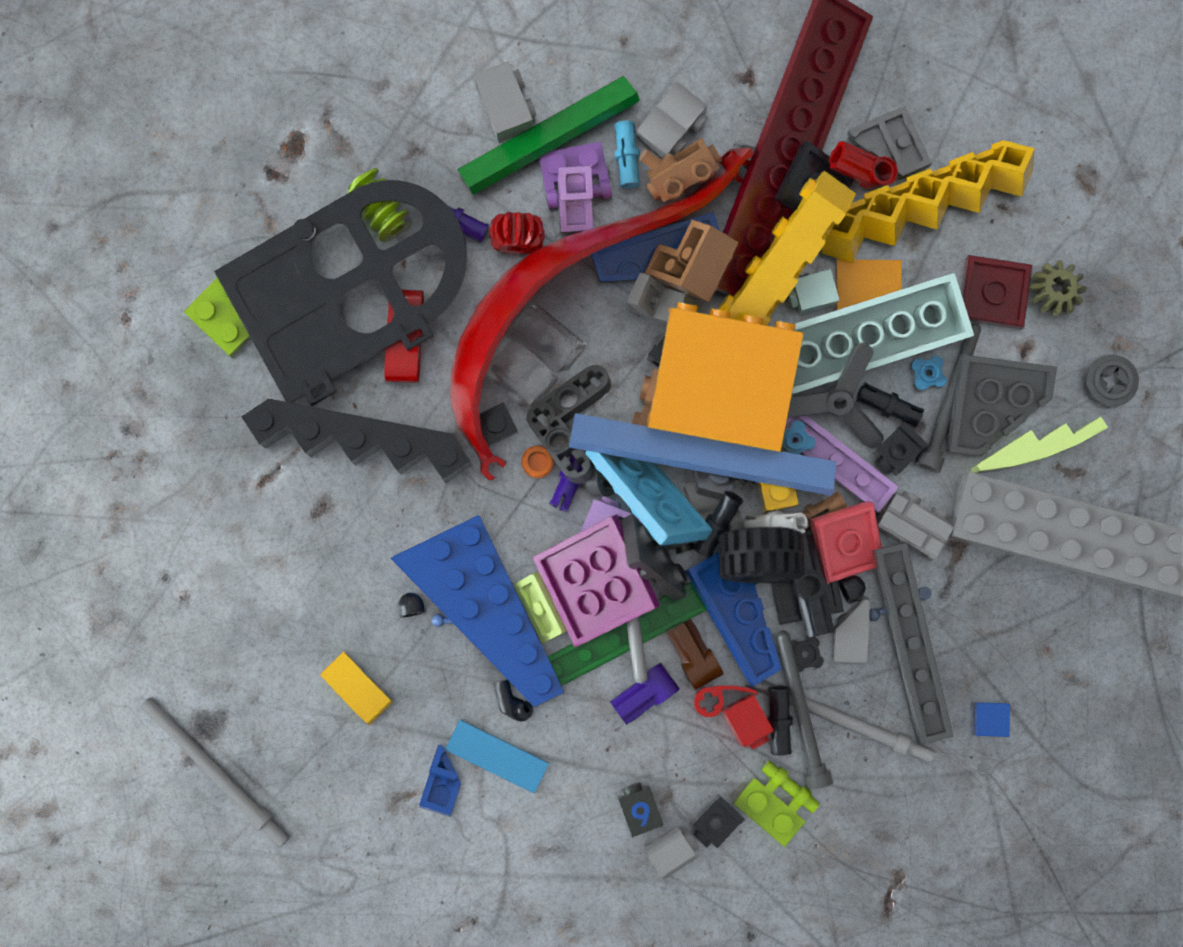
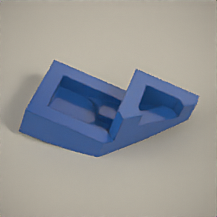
(441, 786)

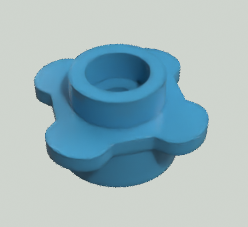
(922, 379)
(805, 441)

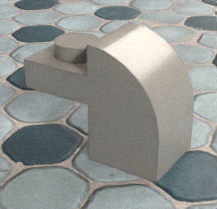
(653, 300)

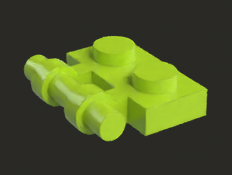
(769, 811)

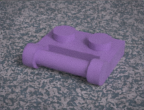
(580, 155)

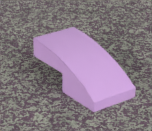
(575, 198)

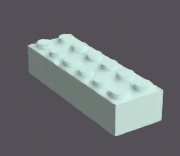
(891, 324)

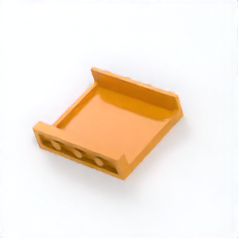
(725, 377)

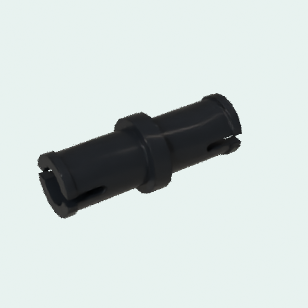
(890, 404)
(719, 522)
(780, 720)

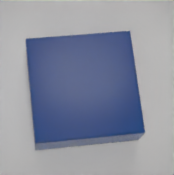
(992, 719)

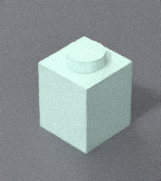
(814, 293)

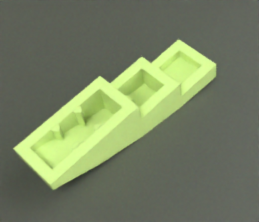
(1029, 449)

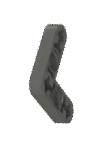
(558, 415)

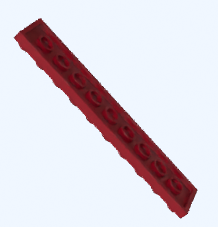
(799, 113)

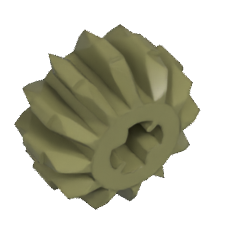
(1057, 300)

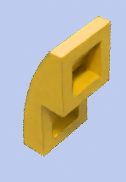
(356, 688)

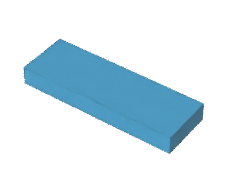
(497, 756)

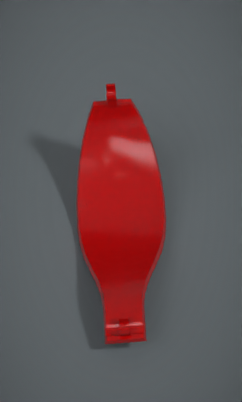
(523, 280)

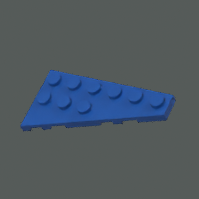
(472, 588)

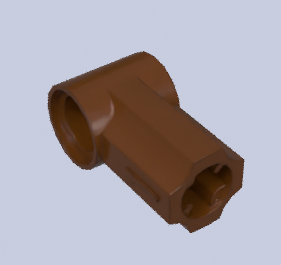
(697, 660)

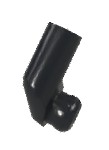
(511, 705)

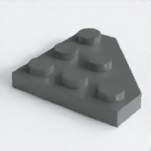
(994, 400)

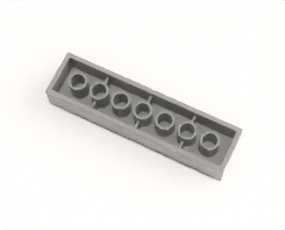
(1069, 534)

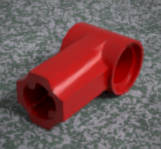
(861, 166)

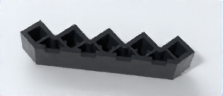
(357, 436)

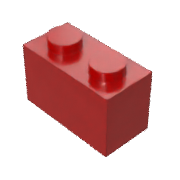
(747, 722)

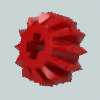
(516, 233)

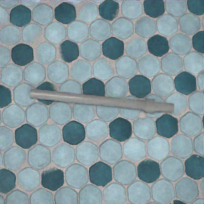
(899, 742)
(259, 817)

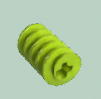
(383, 214)

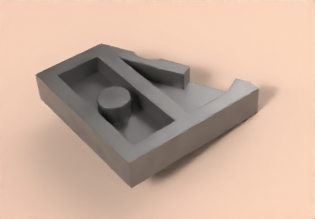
(893, 137)

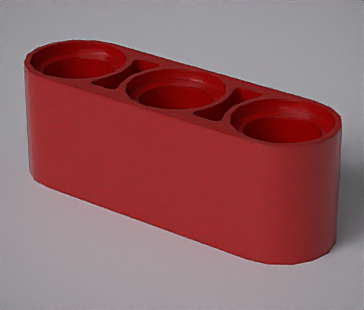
(400, 363)

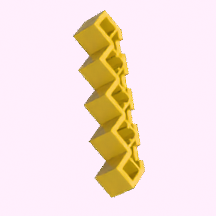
(927, 196)
(794, 246)

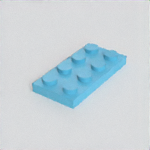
(652, 499)

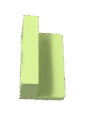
(540, 607)

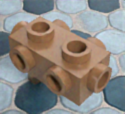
(677, 172)

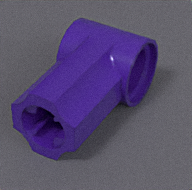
(643, 696)

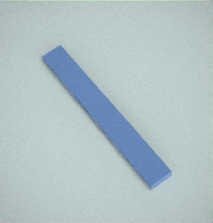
(703, 454)

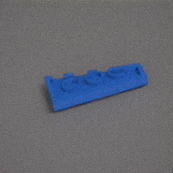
(630, 257)
(738, 618)

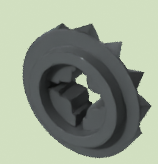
(1125, 374)

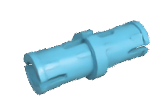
(627, 154)

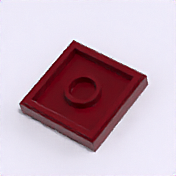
(996, 291)

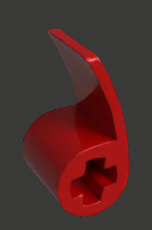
(715, 691)

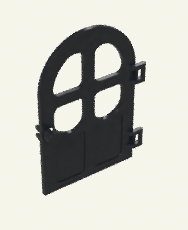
(297, 312)

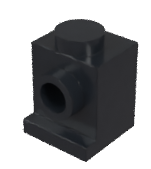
(909, 440)
(719, 809)

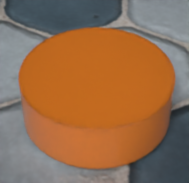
(537, 462)

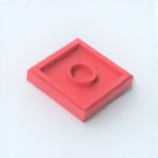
(846, 541)

